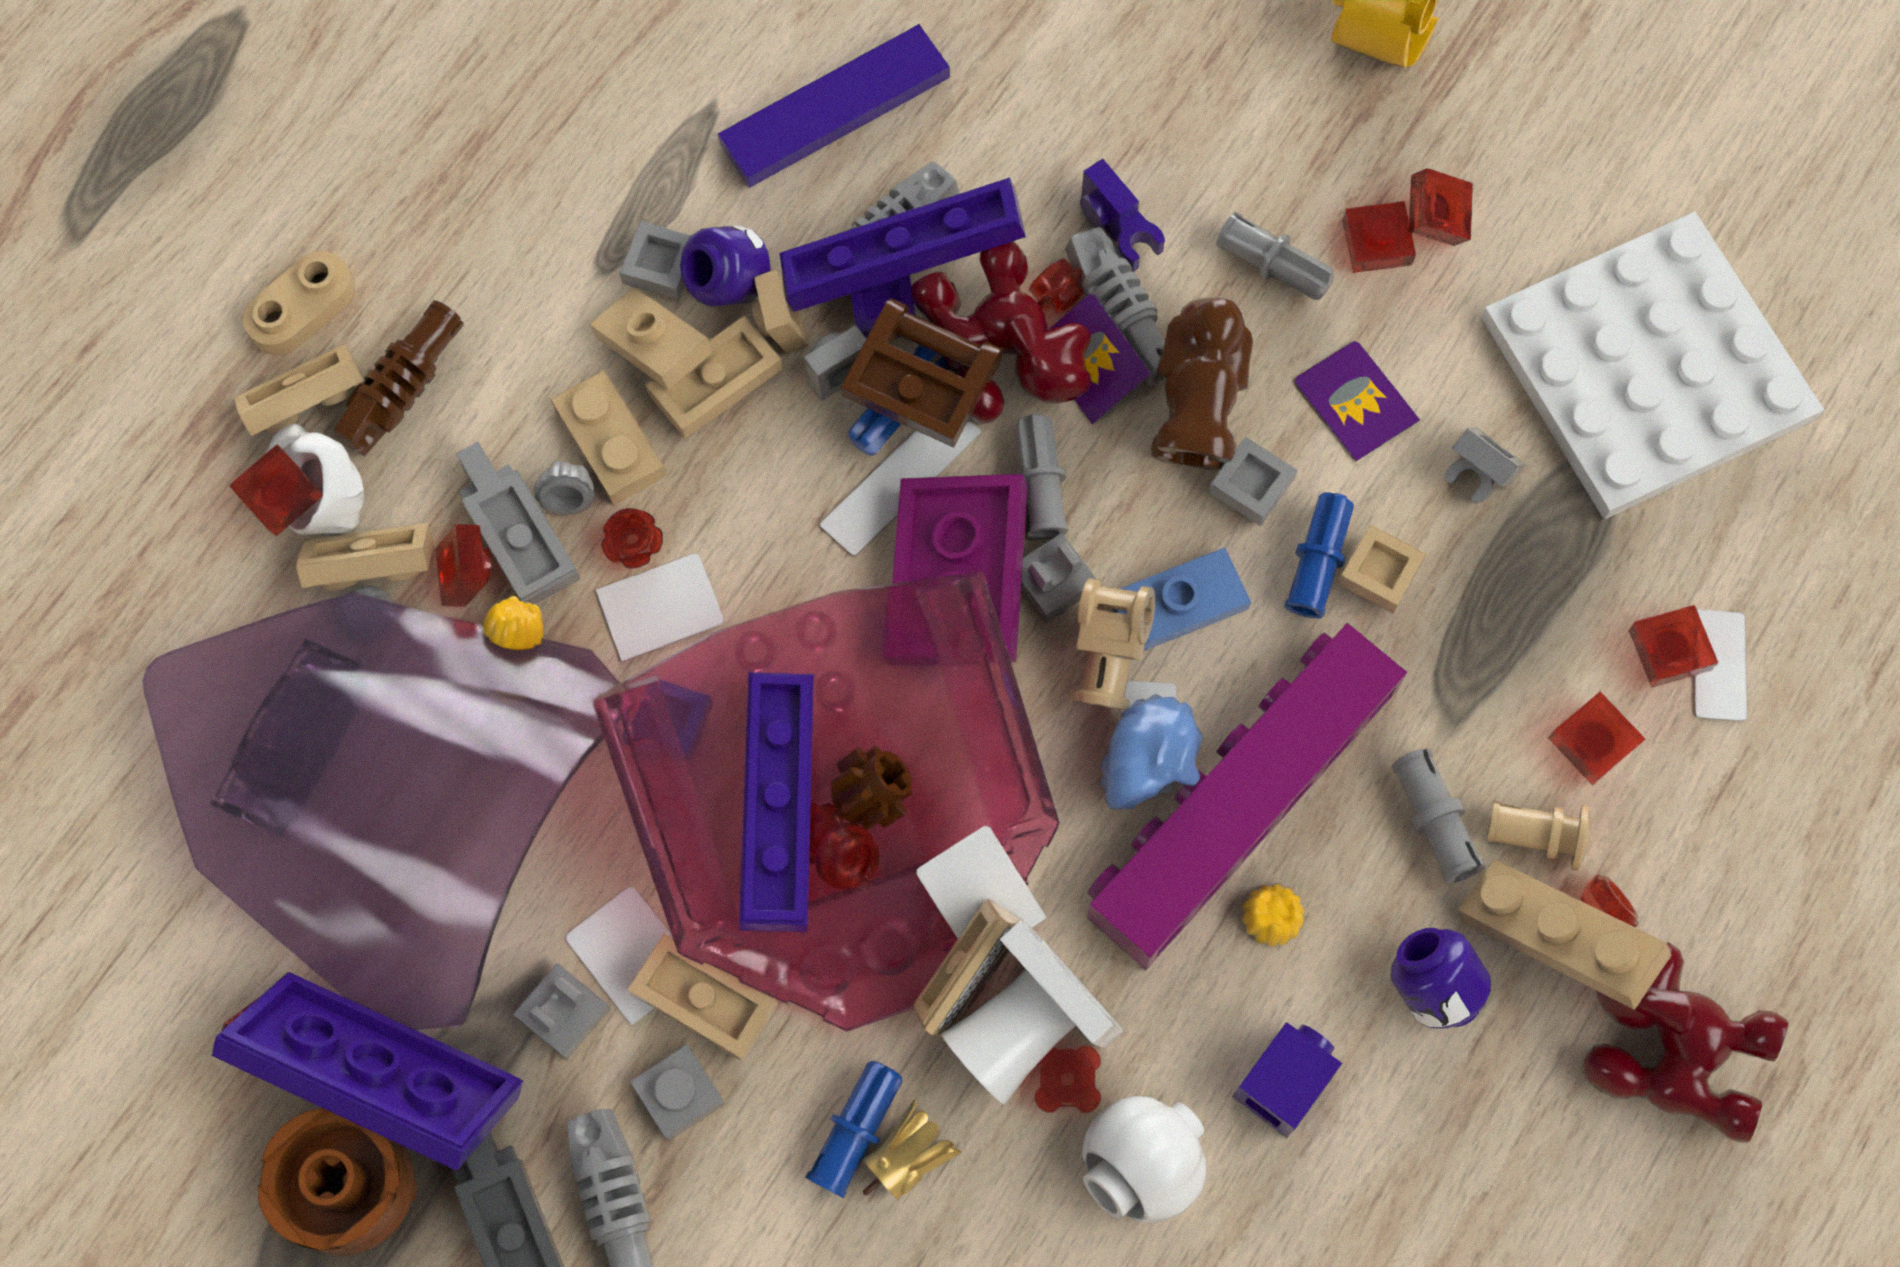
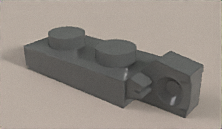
(504, 1210)

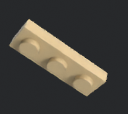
(1565, 933)

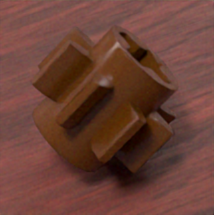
(871, 787)

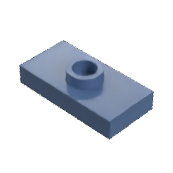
(1193, 596)

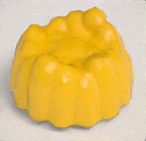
(514, 624)
(1273, 914)

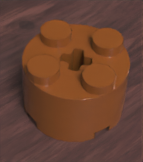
(298, 1184)

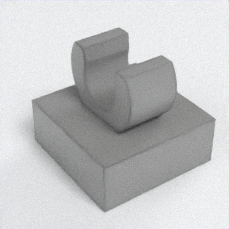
(1487, 459)
(1054, 577)
(562, 1011)

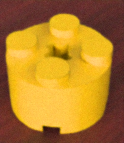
(1386, 28)

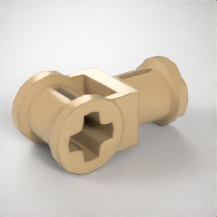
(1111, 640)

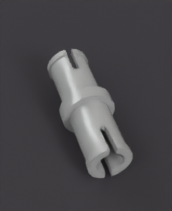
(1438, 816)

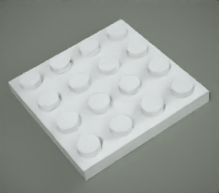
(1651, 364)

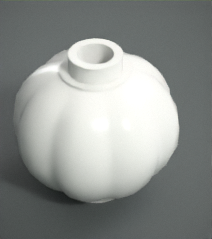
(1144, 1159)

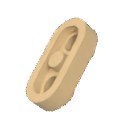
(303, 304)

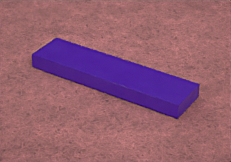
(834, 105)
(902, 244)
(777, 803)

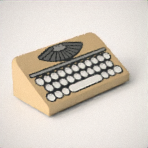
(965, 969)

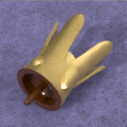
(901, 1157)

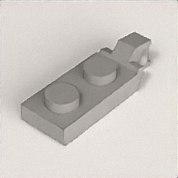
(514, 528)

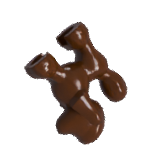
(1204, 368)

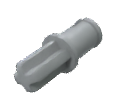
(1275, 256)
(1043, 477)

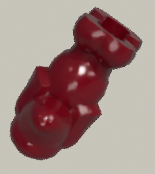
(1047, 361)
(1695, 1043)

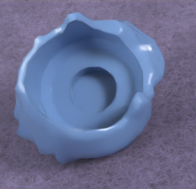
(1150, 750)

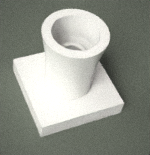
(1027, 1018)

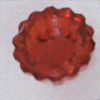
(1609, 898)

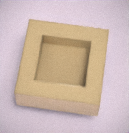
(775, 315)
(1381, 568)

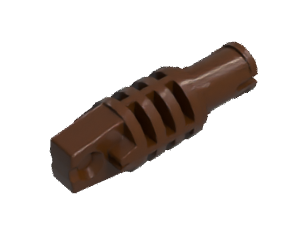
(397, 379)

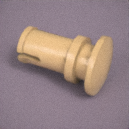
(1542, 830)

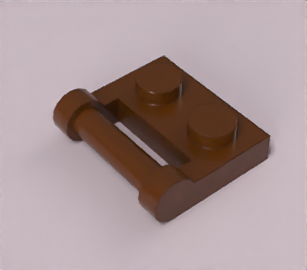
(913, 388)

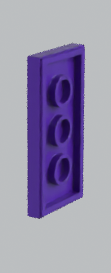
(369, 1069)

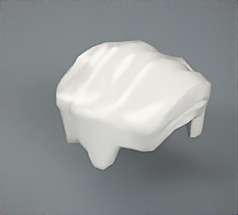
(332, 472)

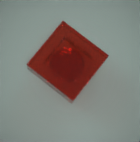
(1440, 207)
(1378, 237)
(276, 490)
(462, 565)
(1673, 646)
(1596, 738)

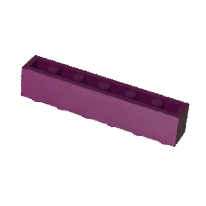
(1245, 794)

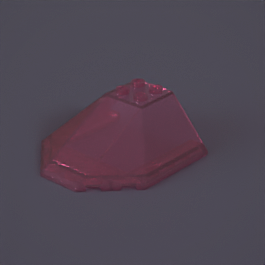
(893, 670)

